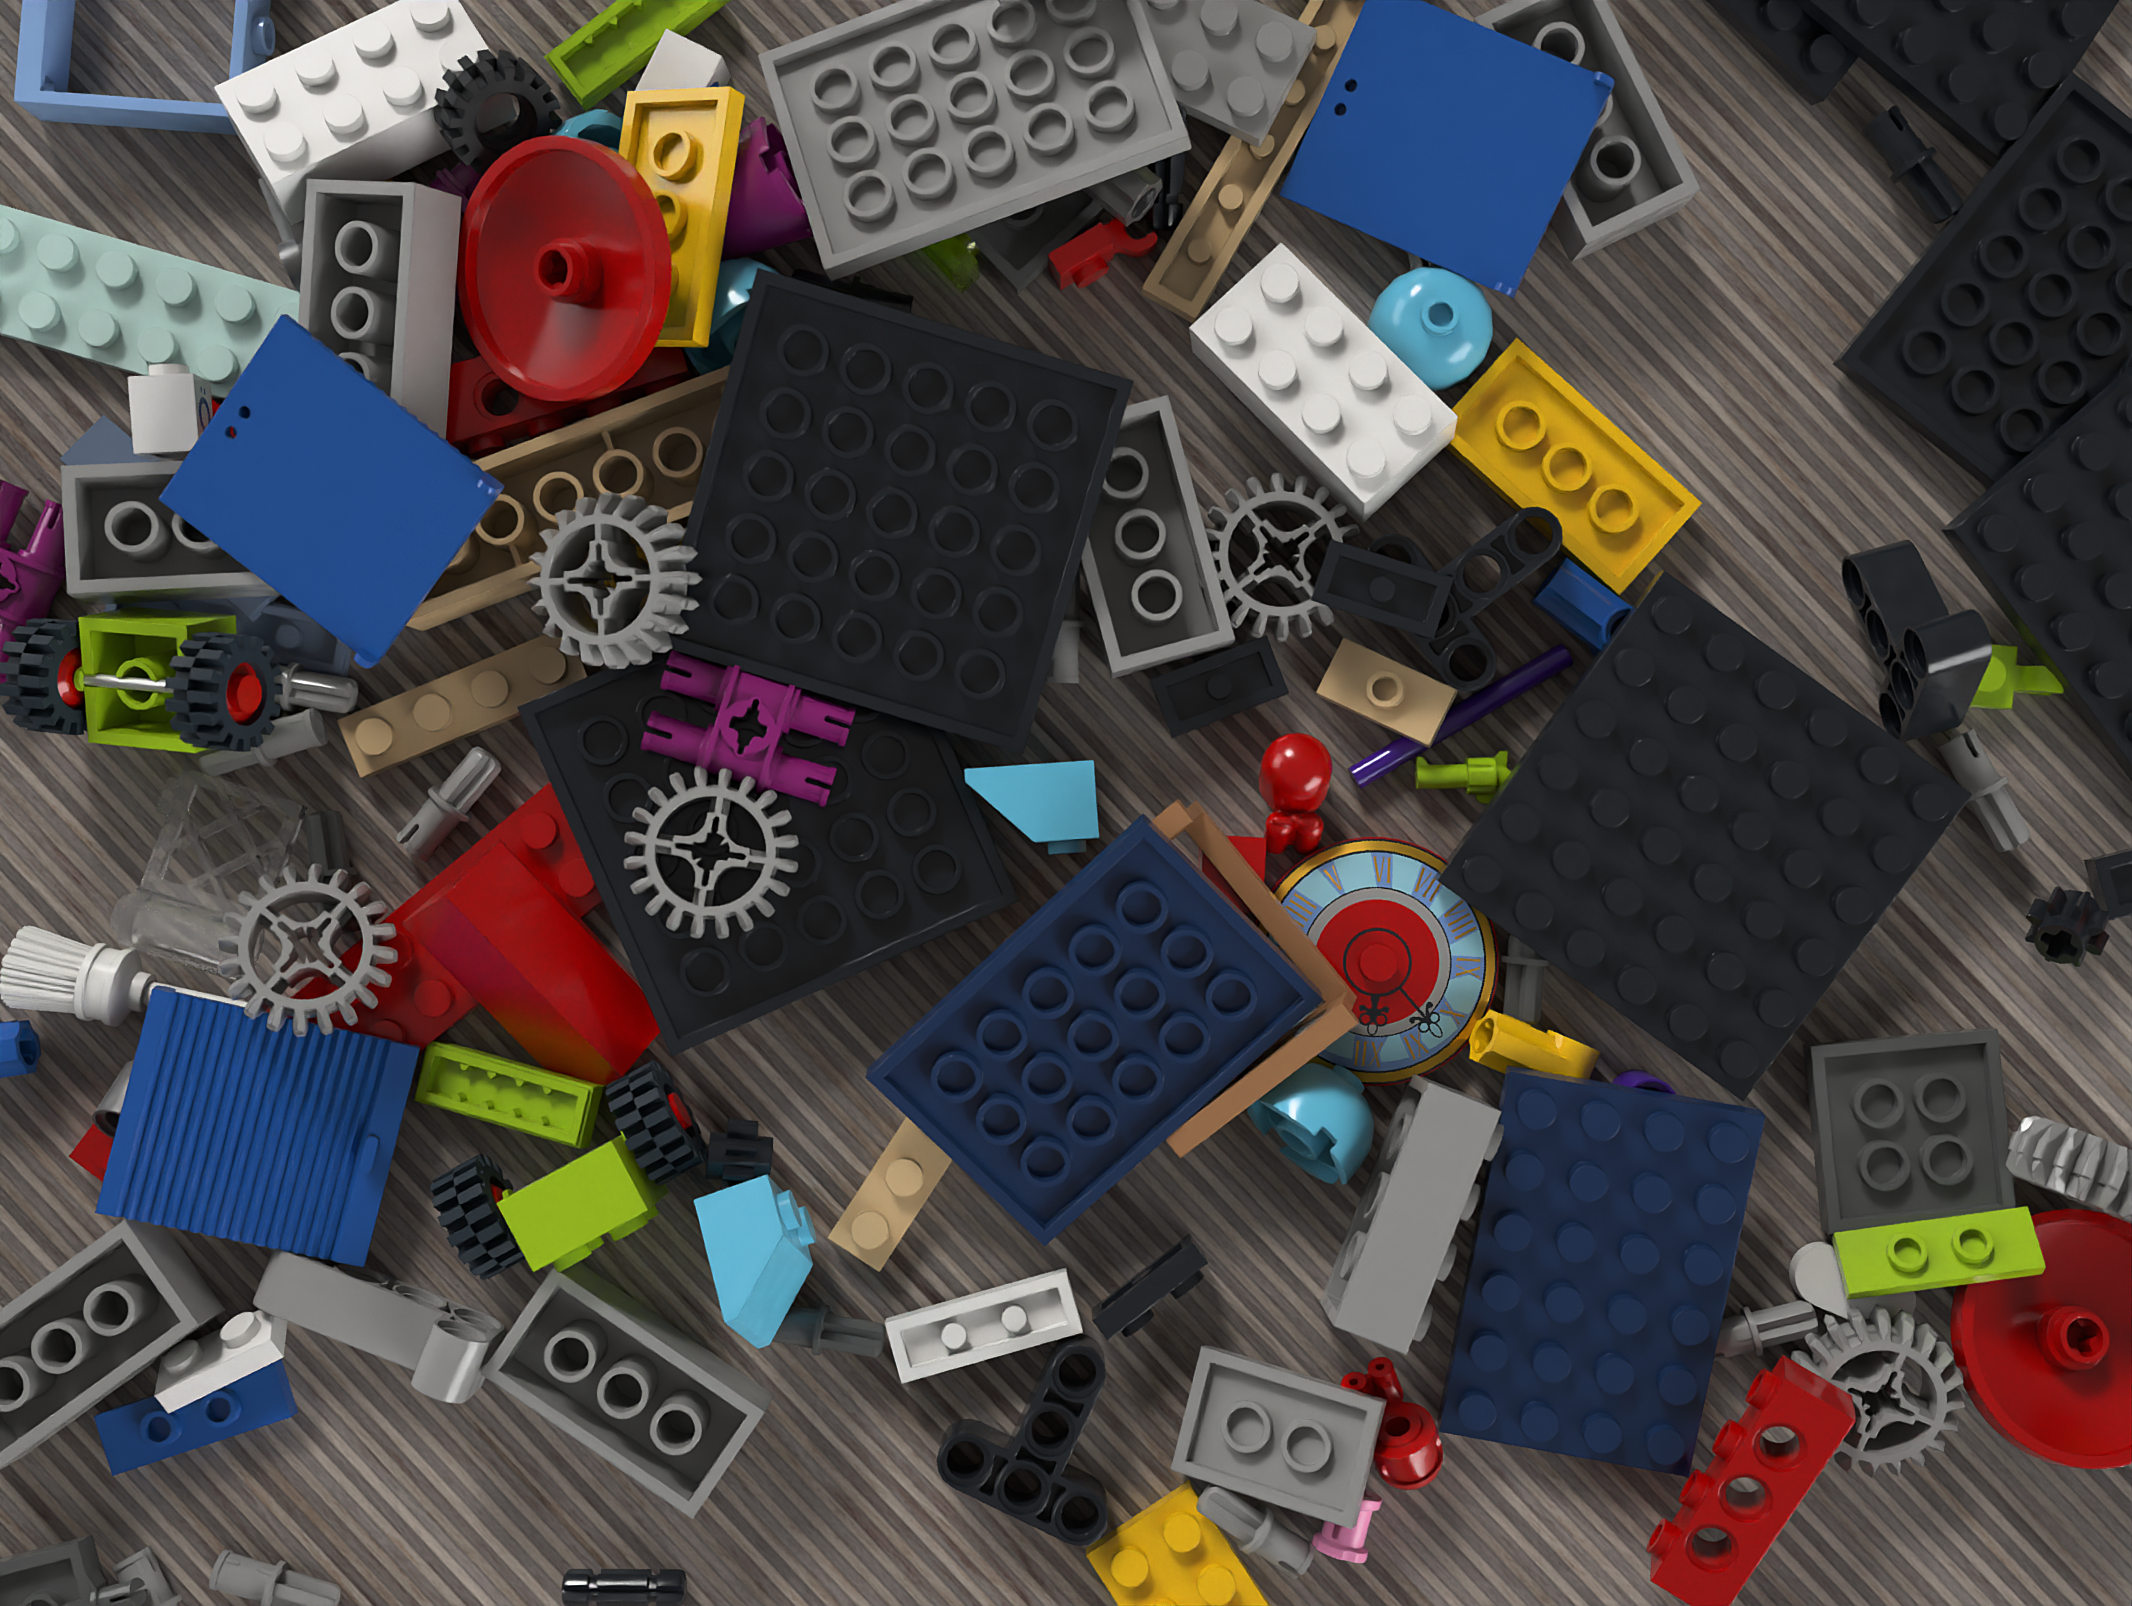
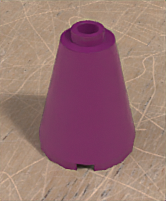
(764, 195)

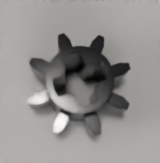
(2067, 926)
(738, 1154)

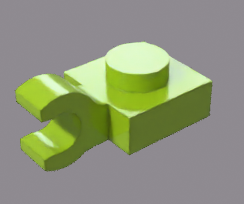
(2006, 678)

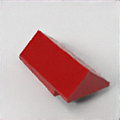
(536, 968)

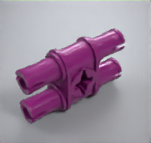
(33, 571)
(734, 696)

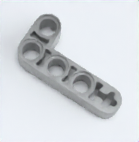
(386, 1318)

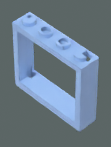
(45, 68)

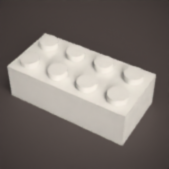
(356, 100)
(1322, 382)

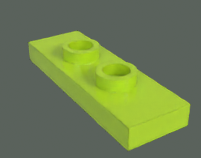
(621, 43)
(509, 1093)
(1938, 1253)

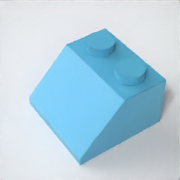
(1044, 801)
(756, 1254)

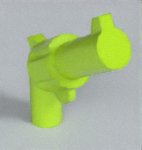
(1476, 775)

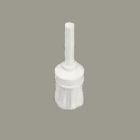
(71, 977)

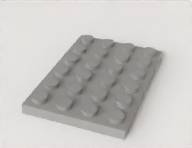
(964, 116)

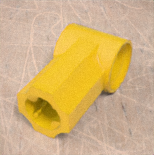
(1505, 1041)

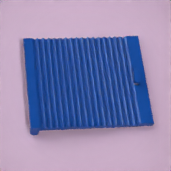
(1446, 140)
(330, 491)
(257, 1129)

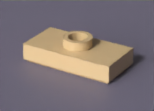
(1386, 692)

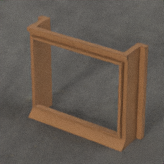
(1308, 1035)

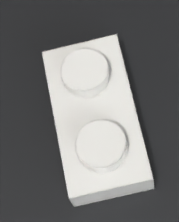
(219, 1358)

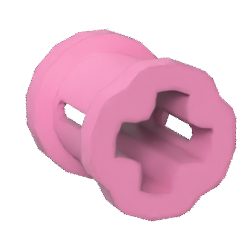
(1345, 1542)

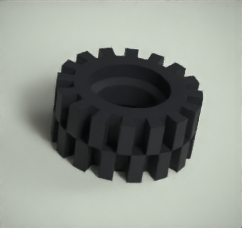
(477, 85)

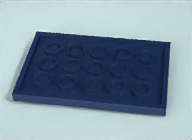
(1094, 1031)
(1600, 1270)

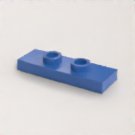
(146, 1433)

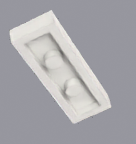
(983, 1325)

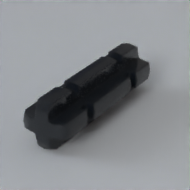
(1166, 210)
(624, 1587)

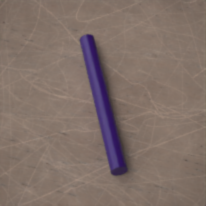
(1464, 714)

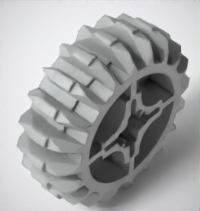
(605, 532)
(1261, 533)
(721, 799)
(289, 972)
(2073, 1165)
(1887, 1345)

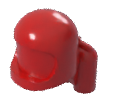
(1294, 785)
(1408, 1441)

